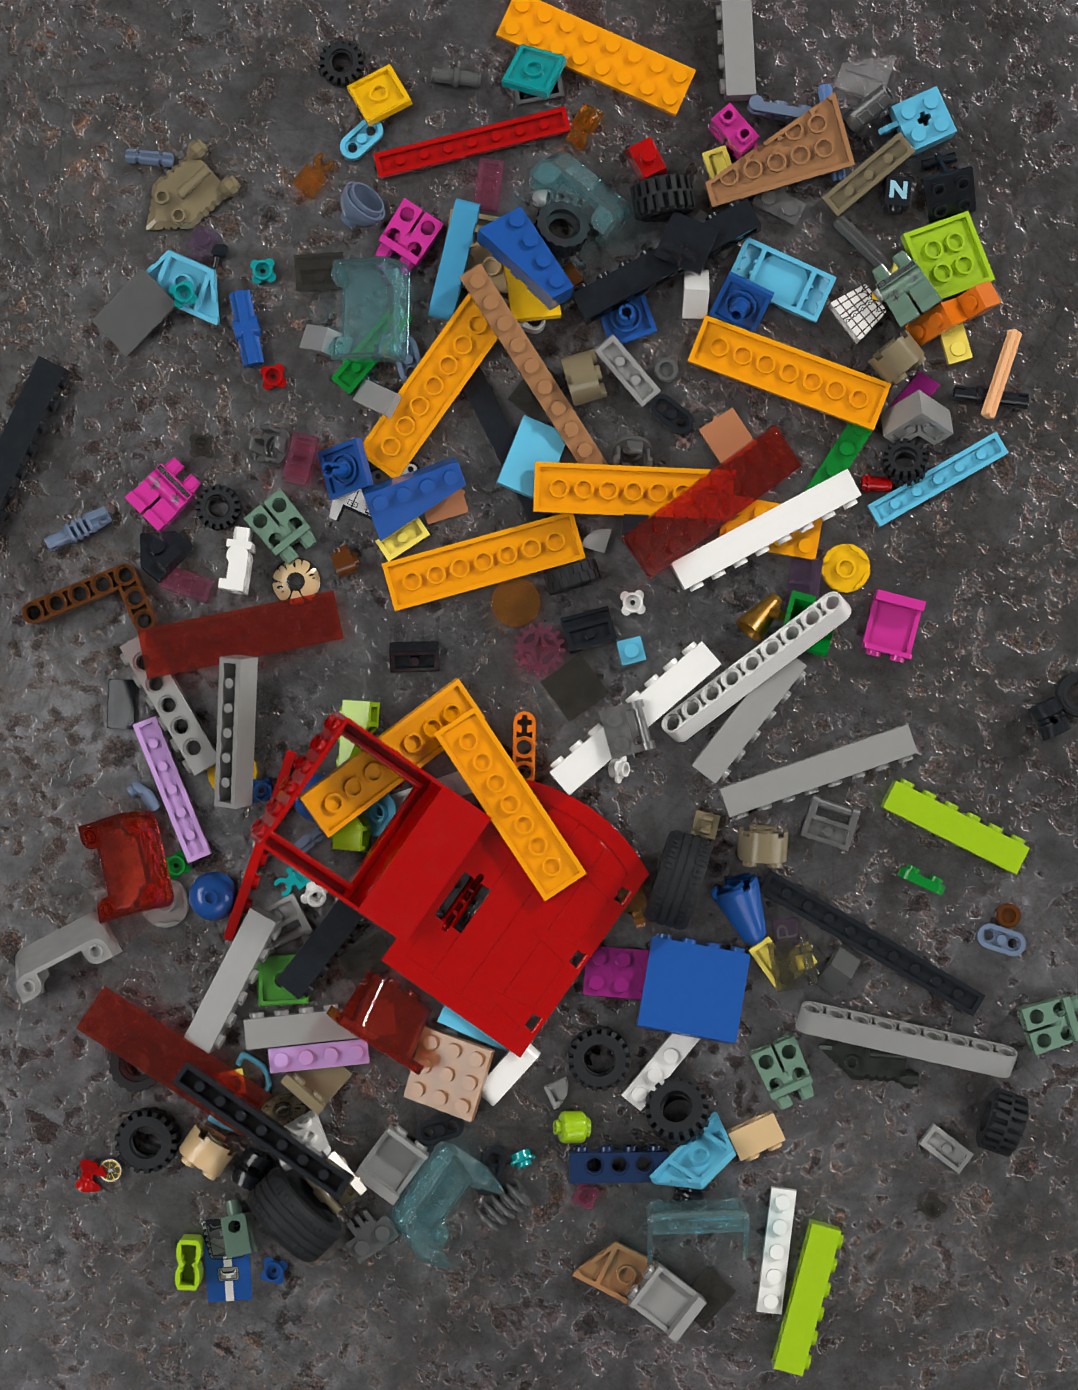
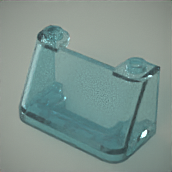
(611, 209)
(372, 310)

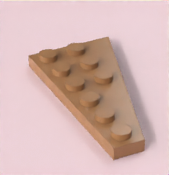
(798, 152)

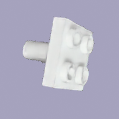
(310, 1130)

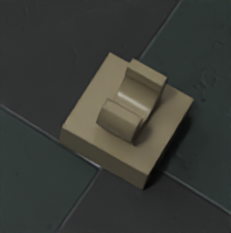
(705, 824)

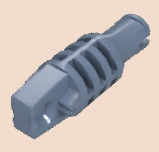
(78, 529)

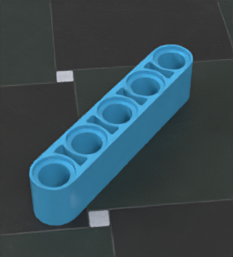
(454, 259)

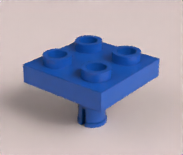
(741, 302)
(630, 321)
(345, 468)

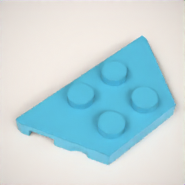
(175, 269)
(697, 1161)

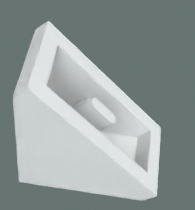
(695, 295)

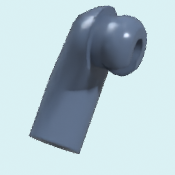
(146, 795)

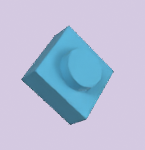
(631, 650)

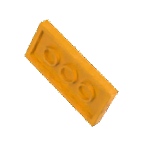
(801, 545)

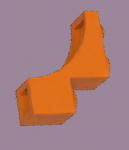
(953, 313)

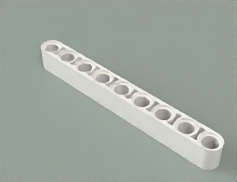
(756, 666)

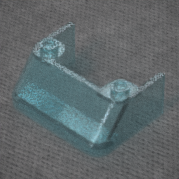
(434, 1194)
(695, 1218)

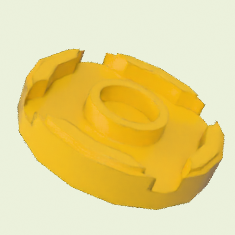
(845, 568)

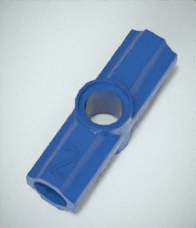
(246, 328)

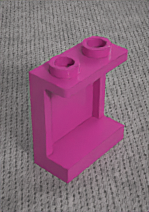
(892, 625)

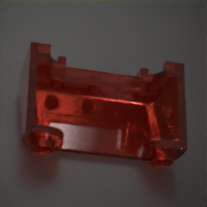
(130, 863)

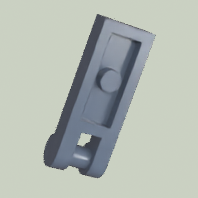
(777, 110)

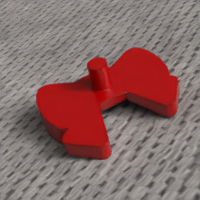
(86, 1182)

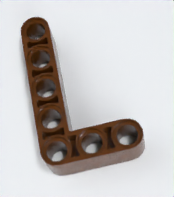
(94, 594)

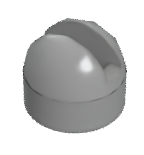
(541, 198)

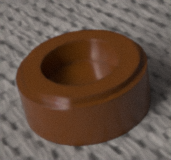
(1007, 915)

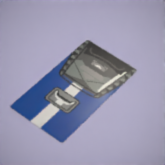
(226, 1277)

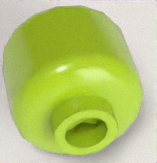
(572, 1127)

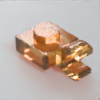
(584, 122)
(635, 905)

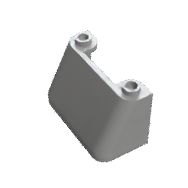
(83, 935)

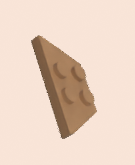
(613, 1270)

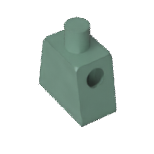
(240, 1241)

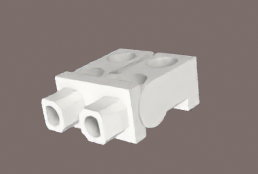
(240, 562)

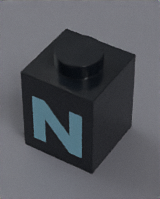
(896, 194)

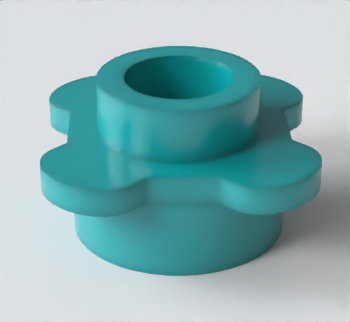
(257, 266)
(186, 287)
(522, 1159)

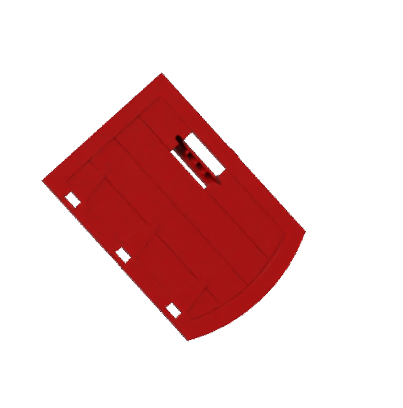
(517, 945)

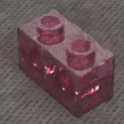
(301, 459)

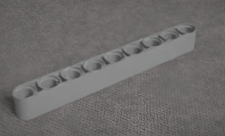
(906, 1039)

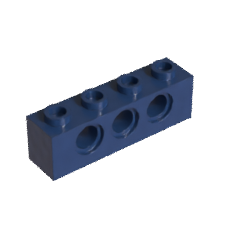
(579, 1156)

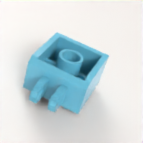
(927, 106)

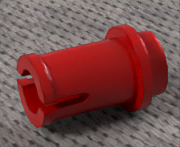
(875, 483)

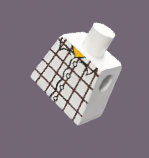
(858, 311)

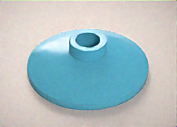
(380, 814)

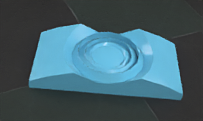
(796, 285)

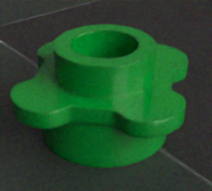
(182, 868)

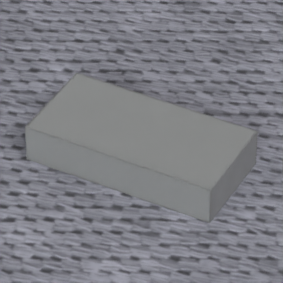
(377, 398)

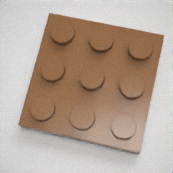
(451, 1073)

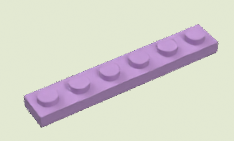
(172, 789)

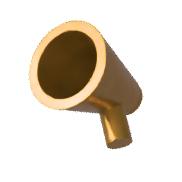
(759, 618)

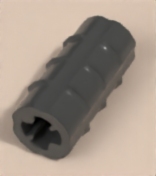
(869, 108)

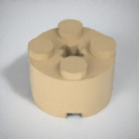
(207, 1150)

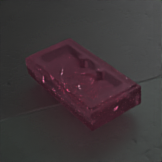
(489, 184)
(188, 585)

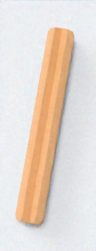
(1001, 374)

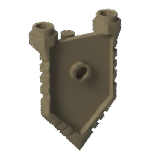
(188, 192)

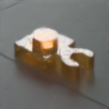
(311, 179)

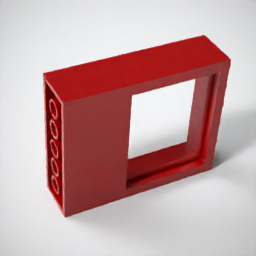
(409, 857)

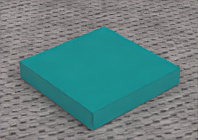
(534, 71)

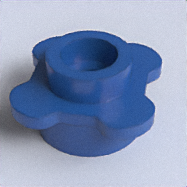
(266, 794)
(268, 1275)

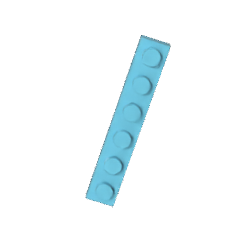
(937, 479)

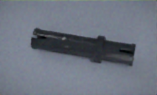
(978, 394)

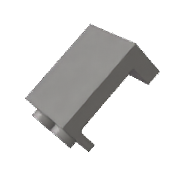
(392, 1163)
(665, 1300)

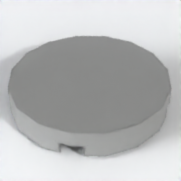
(173, 914)

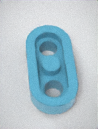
(359, 137)

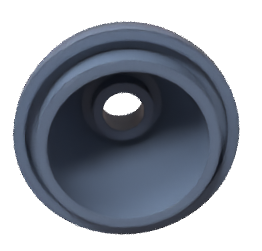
(360, 205)

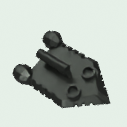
(870, 1063)

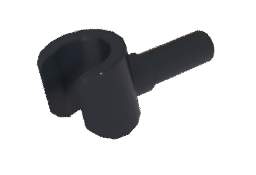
(219, 251)

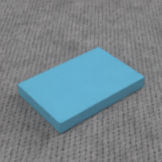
(531, 444)

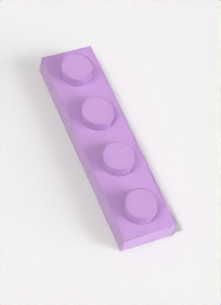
(318, 1055)

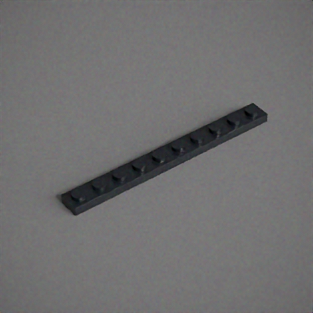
(871, 943)

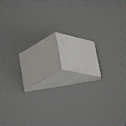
(318, 339)

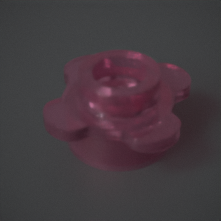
(588, 1202)

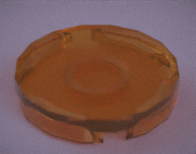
(515, 602)

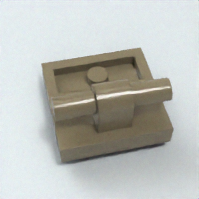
(354, 1190)

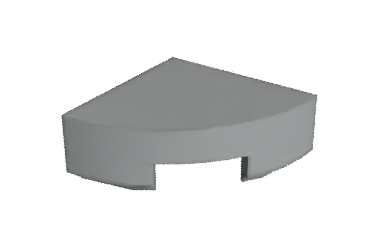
(597, 540)
(557, 1091)

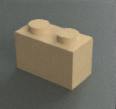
(756, 1136)

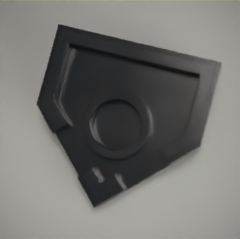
(162, 553)

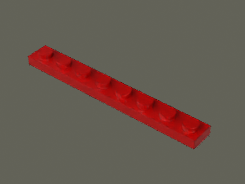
(472, 142)
(257, 859)

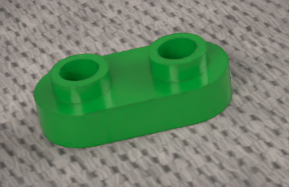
(912, 874)

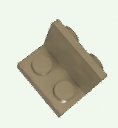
(316, 1086)

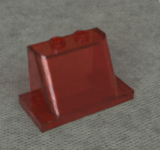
(385, 1018)

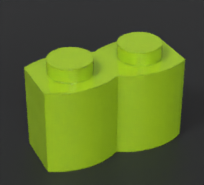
(190, 1268)

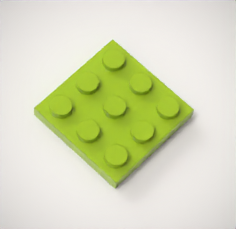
(949, 254)

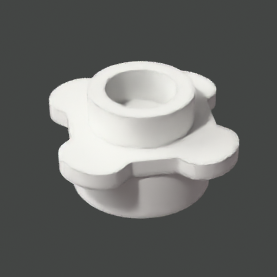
(636, 596)
(619, 769)
(316, 900)

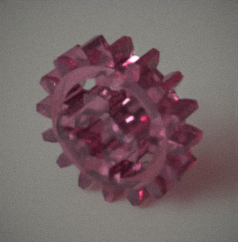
(527, 648)

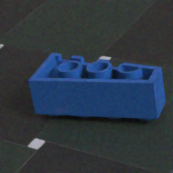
(523, 251)
(411, 494)

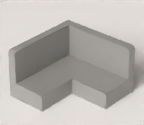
(917, 416)

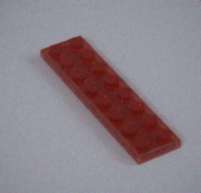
(711, 501)
(244, 631)
(159, 1049)

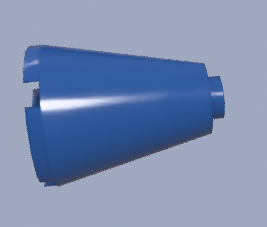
(742, 906)

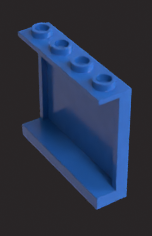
(693, 989)

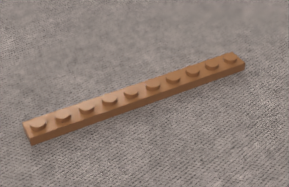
(531, 366)

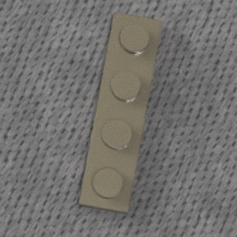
(868, 173)

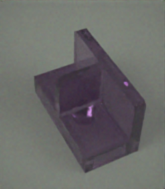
(804, 577)

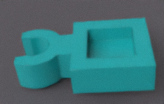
(294, 878)

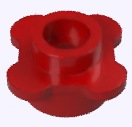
(276, 370)

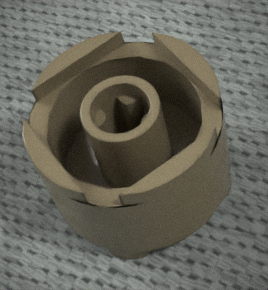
(896, 358)
(583, 377)
(762, 845)

